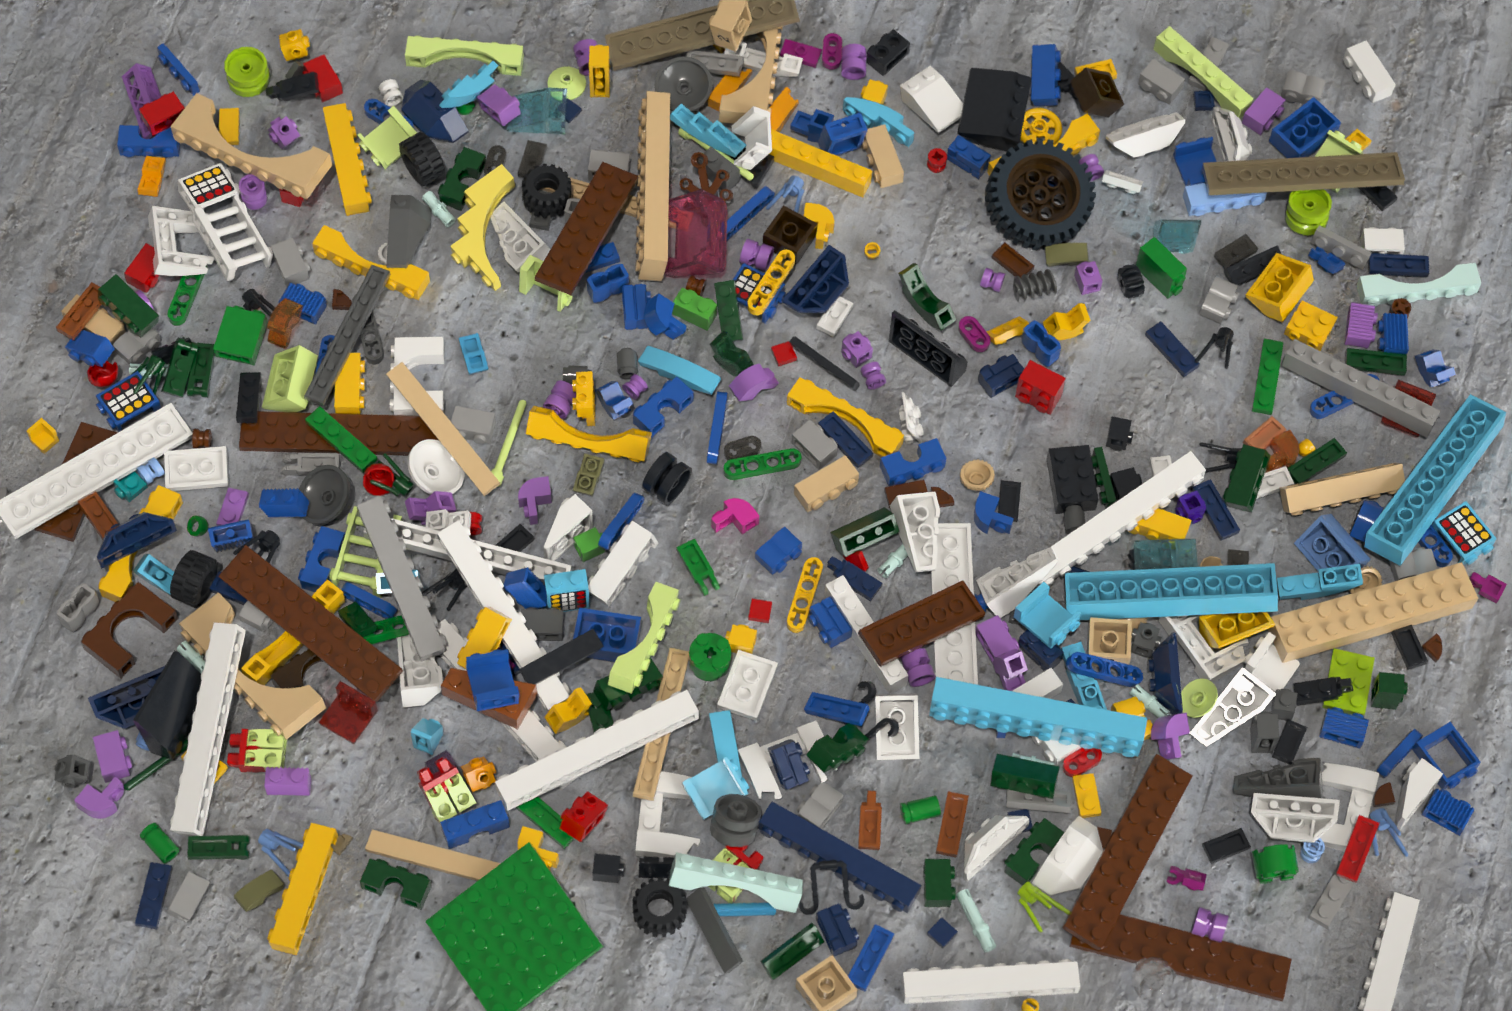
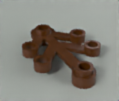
(704, 179)

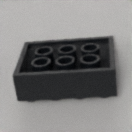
(994, 107)
(926, 349)
(169, 707)

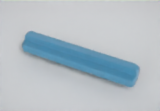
(744, 909)

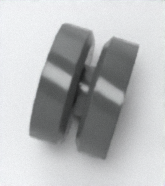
(735, 820)

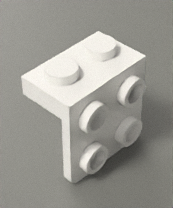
(1267, 665)

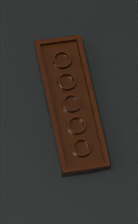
(68, 522)
(921, 623)

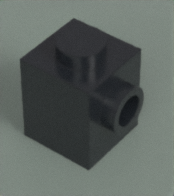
(1119, 433)
(607, 868)

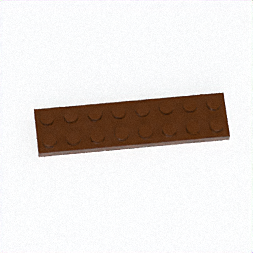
(586, 228)

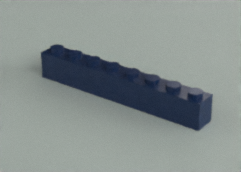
(822, 846)

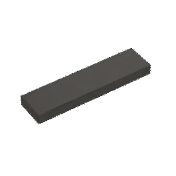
(714, 930)

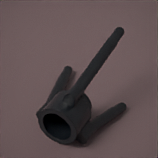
(254, 301)
(1223, 340)
(1230, 456)
(267, 542)
(454, 580)

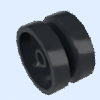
(666, 478)

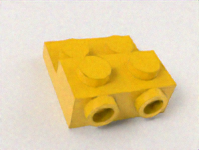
(1310, 325)
(585, 396)

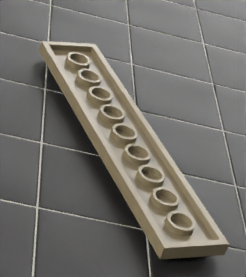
(689, 32)
(1303, 173)

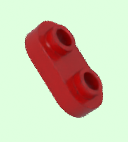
(1081, 761)

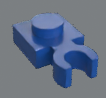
(1328, 261)

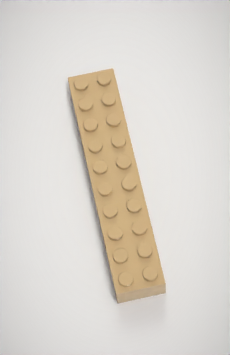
(653, 186)
(1373, 612)

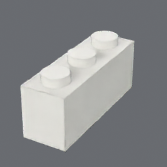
(1369, 71)

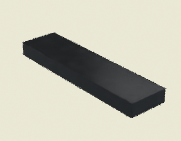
(832, 368)
(561, 658)

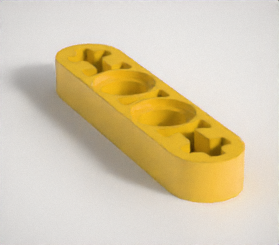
(773, 283)
(802, 594)

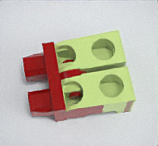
(257, 750)
(441, 783)
(735, 856)

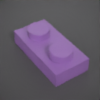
(232, 506)

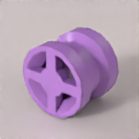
(635, 386)

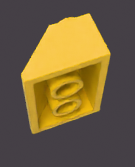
(1280, 286)
(1225, 629)

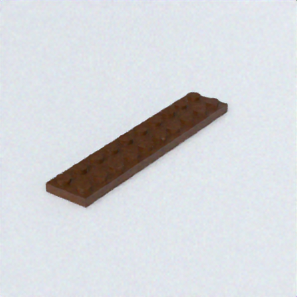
(291, 434)
(310, 623)
(1127, 852)
(1196, 956)

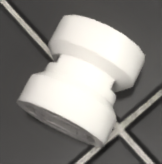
(390, 91)

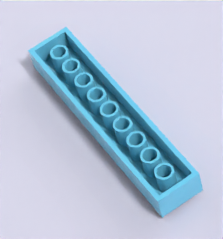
(1434, 480)
(1172, 591)
(1037, 717)

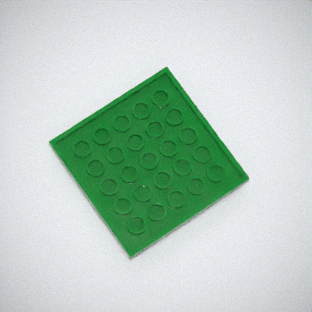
(514, 932)

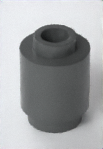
(626, 363)
(569, 372)
(1074, 518)

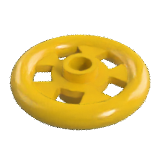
(1037, 114)

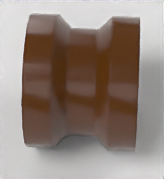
(696, 285)
(1400, 305)
(201, 438)

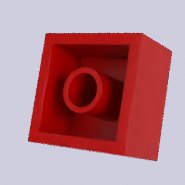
(1040, 387)

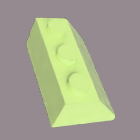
(289, 380)

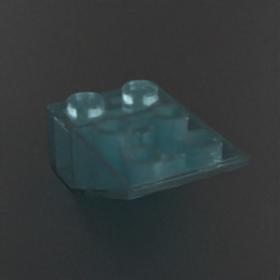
(541, 112)
(1177, 234)
(1165, 553)

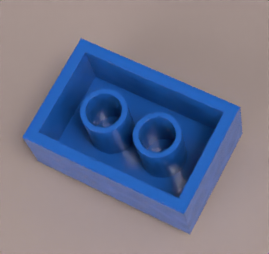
(1304, 130)
(616, 632)

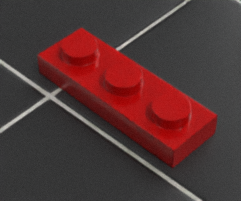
(1357, 849)

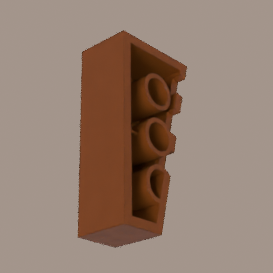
(458, 688)

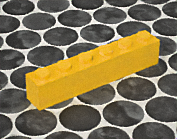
(345, 158)
(820, 164)
(302, 889)

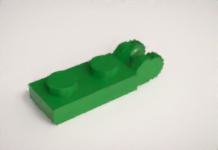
(697, 565)

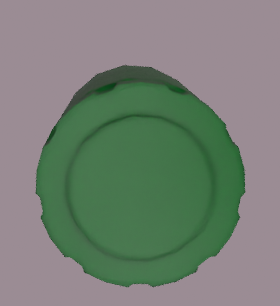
(920, 809)
(159, 843)

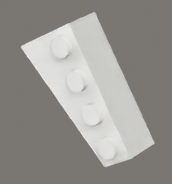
(621, 563)

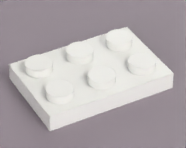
(196, 468)
(747, 685)

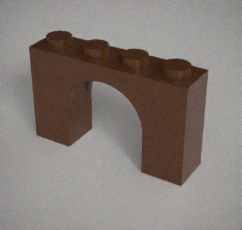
(136, 603)

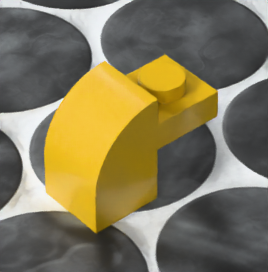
(824, 220)
(1068, 324)
(570, 712)
(536, 838)

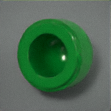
(466, 109)
(202, 528)

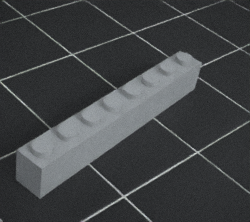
(1361, 388)
(401, 578)

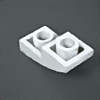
(442, 519)

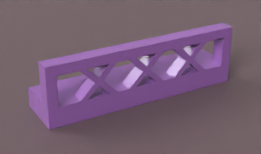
(149, 91)

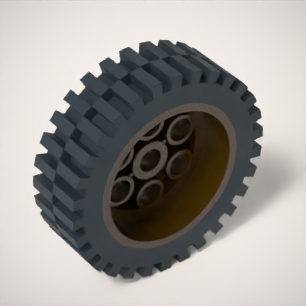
(1044, 164)

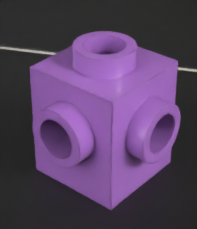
(283, 131)
(856, 348)

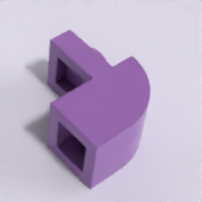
(752, 381)
(533, 493)
(436, 501)
(1011, 668)
(1166, 731)
(99, 804)

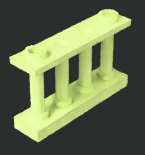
(337, 573)

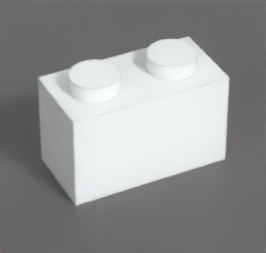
(1383, 240)

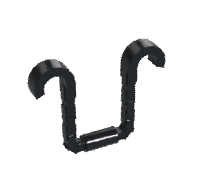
(871, 694)
(830, 864)

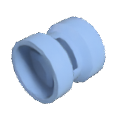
(150, 471)
(1312, 854)

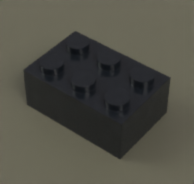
(1072, 478)

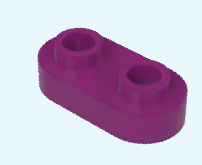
(832, 52)
(975, 335)

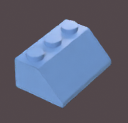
(1329, 545)

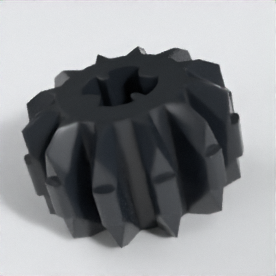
(1131, 281)

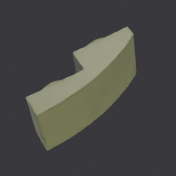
(1066, 254)
(588, 475)
(257, 890)

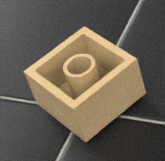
(730, 23)
(1110, 639)
(826, 986)

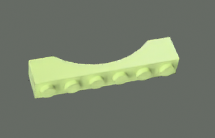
(426, 51)
(1179, 51)
(629, 666)

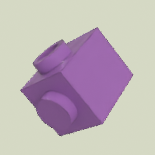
(1088, 277)

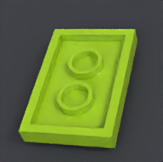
(1359, 669)

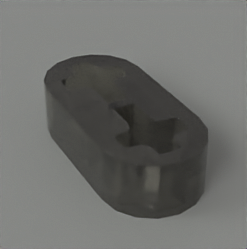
(490, 161)
(742, 447)

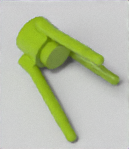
(1031, 894)

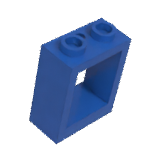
(841, 139)
(1450, 733)

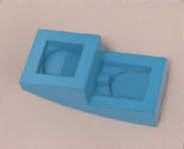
(473, 353)

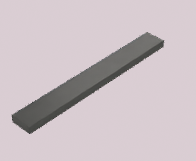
(347, 335)

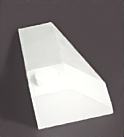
(516, 237)
(918, 527)
(1010, 586)
(1236, 704)

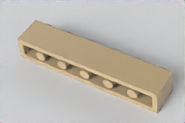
(1341, 488)

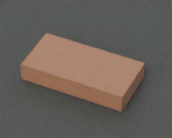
(1263, 434)

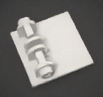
(909, 419)

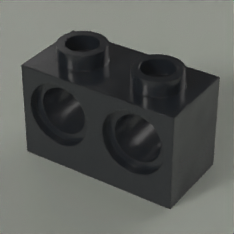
(891, 54)

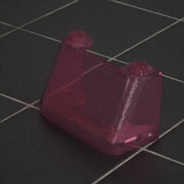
(699, 234)

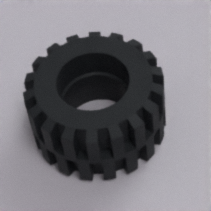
(422, 158)
(541, 178)
(193, 578)
(659, 924)

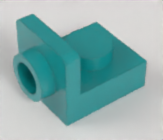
(130, 486)

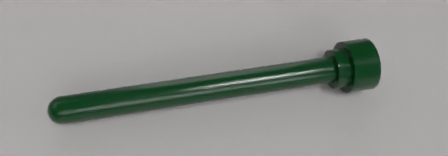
(152, 769)

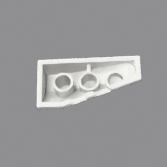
(419, 679)

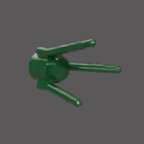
(153, 366)
(402, 483)

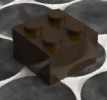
(1096, 92)
(790, 232)

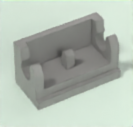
(188, 897)

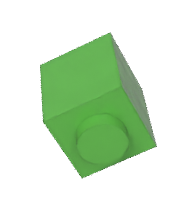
(587, 544)

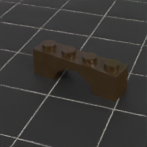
(293, 672)

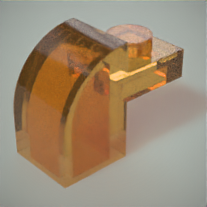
(282, 321)
(1285, 451)

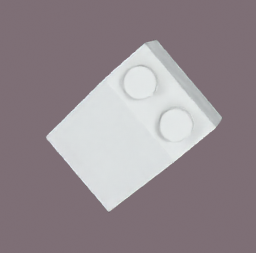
(932, 99)
(571, 520)
(905, 711)
(1418, 785)

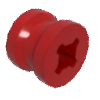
(933, 163)
(475, 527)

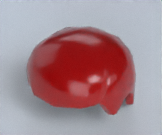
(103, 376)
(379, 473)

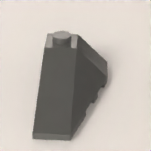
(406, 229)
(1298, 779)

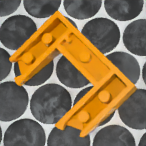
(781, 108)

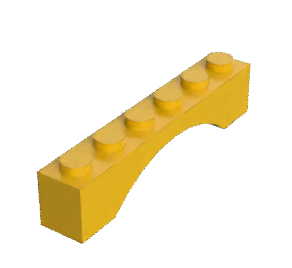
(1080, 134)
(332, 246)
(812, 399)
(548, 425)
(119, 577)
(282, 649)

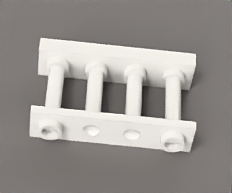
(220, 250)

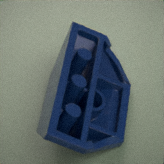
(422, 107)
(819, 284)
(132, 536)
(1166, 675)
(123, 701)

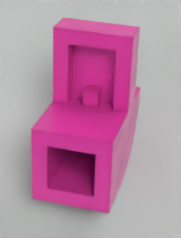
(736, 512)

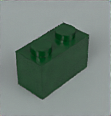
(1388, 690)
(937, 882)

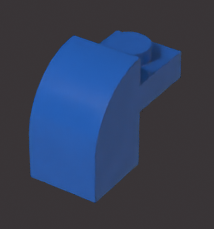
(811, 125)
(659, 318)
(1433, 368)
(613, 399)
(986, 515)
(1367, 516)

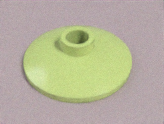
(575, 85)
(1195, 692)

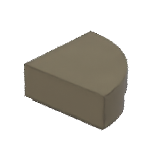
(341, 844)

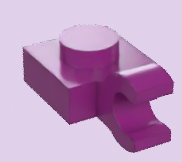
(1489, 588)
(1191, 879)

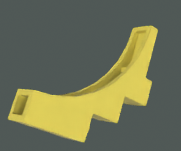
(473, 224)

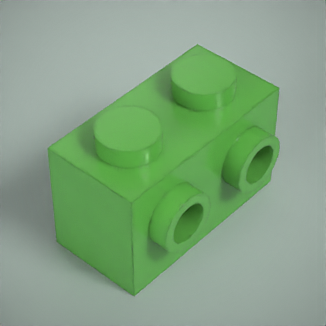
(694, 308)

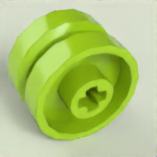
(246, 71)
(1308, 210)

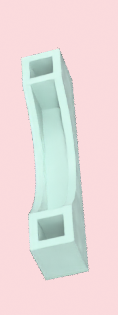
(1381, 290)
(695, 872)

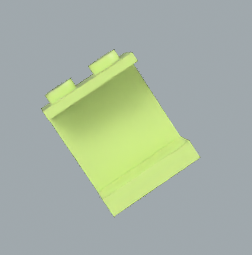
(385, 139)
(1337, 145)
(527, 280)

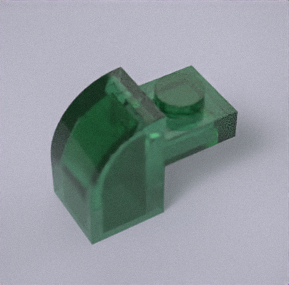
(729, 356)

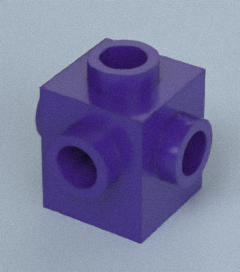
(1191, 507)

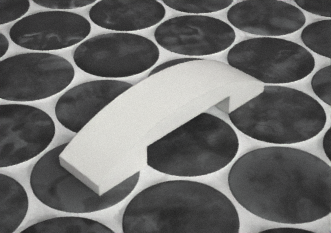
(754, 60)

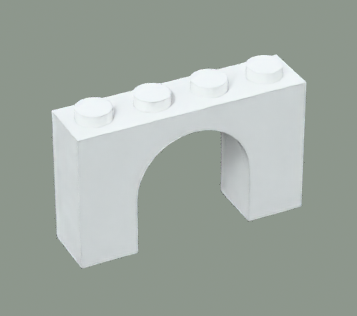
(415, 352)
(1047, 686)

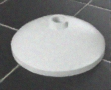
(433, 458)

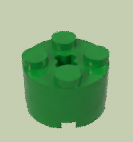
(710, 645)
(1275, 862)

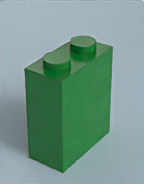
(1161, 268)
(240, 335)

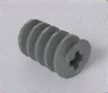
(1034, 283)

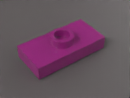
(809, 53)

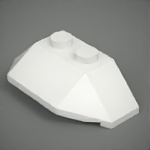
(1147, 135)
(1230, 135)
(1294, 816)
(990, 841)
(1070, 859)

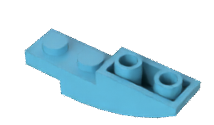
(469, 88)
(877, 115)
(1320, 584)
(1084, 687)

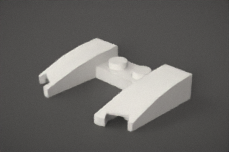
(167, 261)
(1208, 664)
(757, 759)
(1362, 787)
(649, 838)

